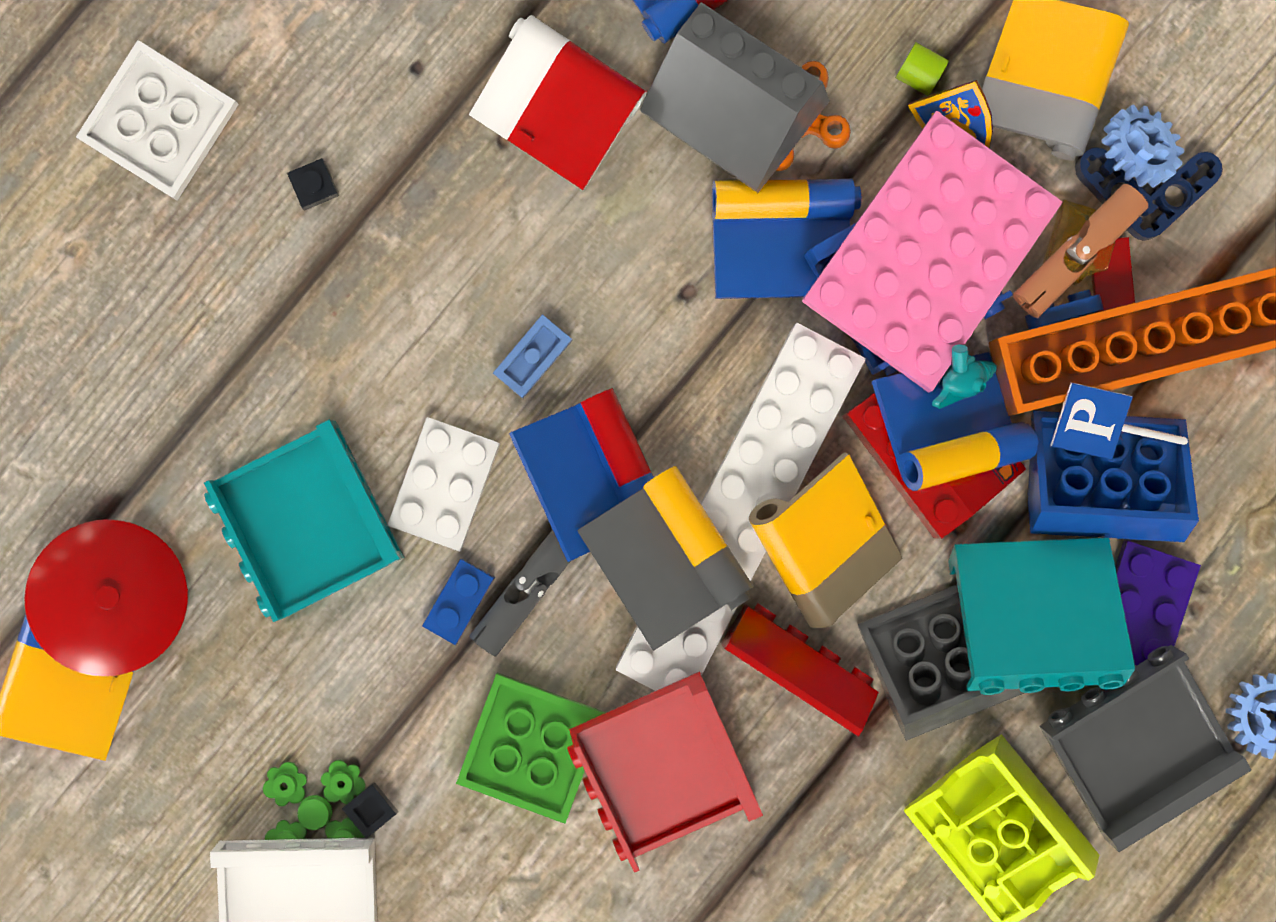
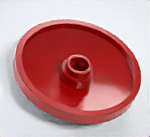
(106, 598)

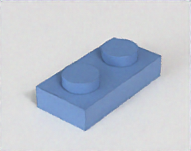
(532, 356)

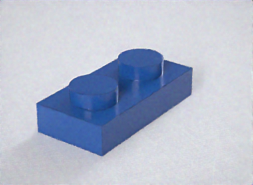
(458, 601)

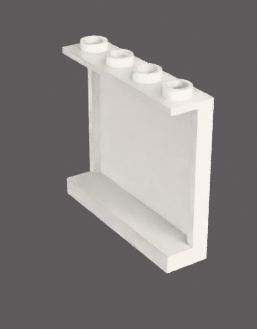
(296, 880)

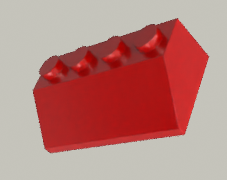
(800, 668)

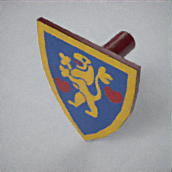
(963, 106)

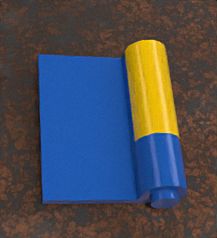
(767, 233)

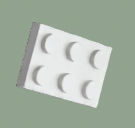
(443, 484)

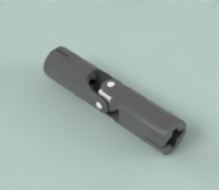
(508, 613)

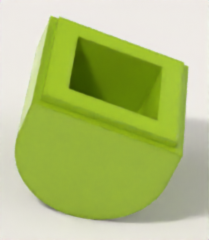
(922, 69)

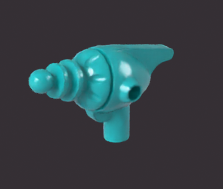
(964, 377)

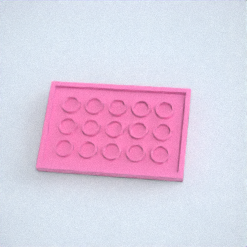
(932, 251)

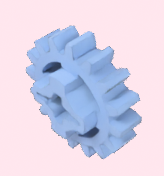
(1142, 146)
(1261, 727)

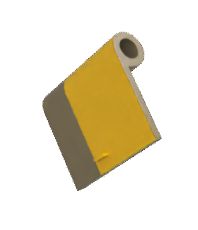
(827, 542)

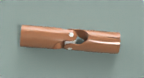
(1097, 233)

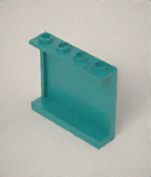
(303, 522)
(1042, 615)

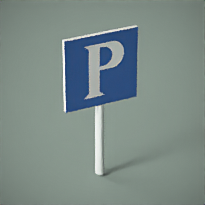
(1094, 420)

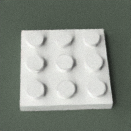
(157, 120)

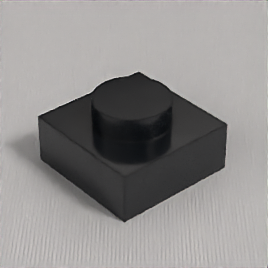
(313, 184)
(370, 810)

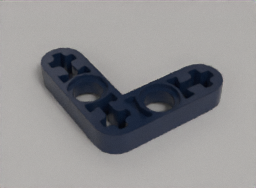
(1161, 222)

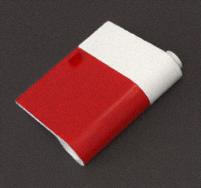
(557, 101)

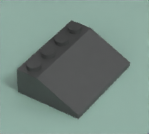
(733, 97)
(926, 663)

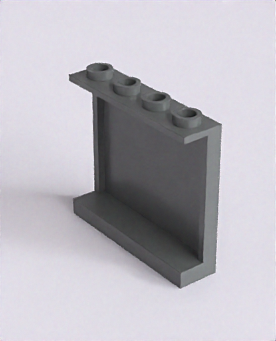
(1144, 749)

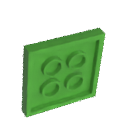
(523, 750)

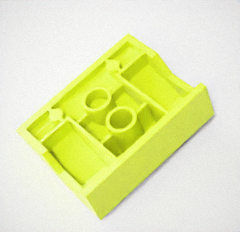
(1002, 832)

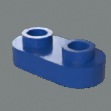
(1079, 305)

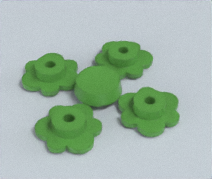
(313, 811)

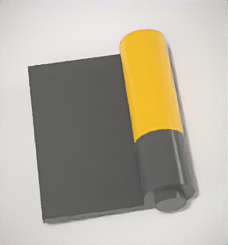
(666, 558)

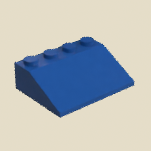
(1134, 495)

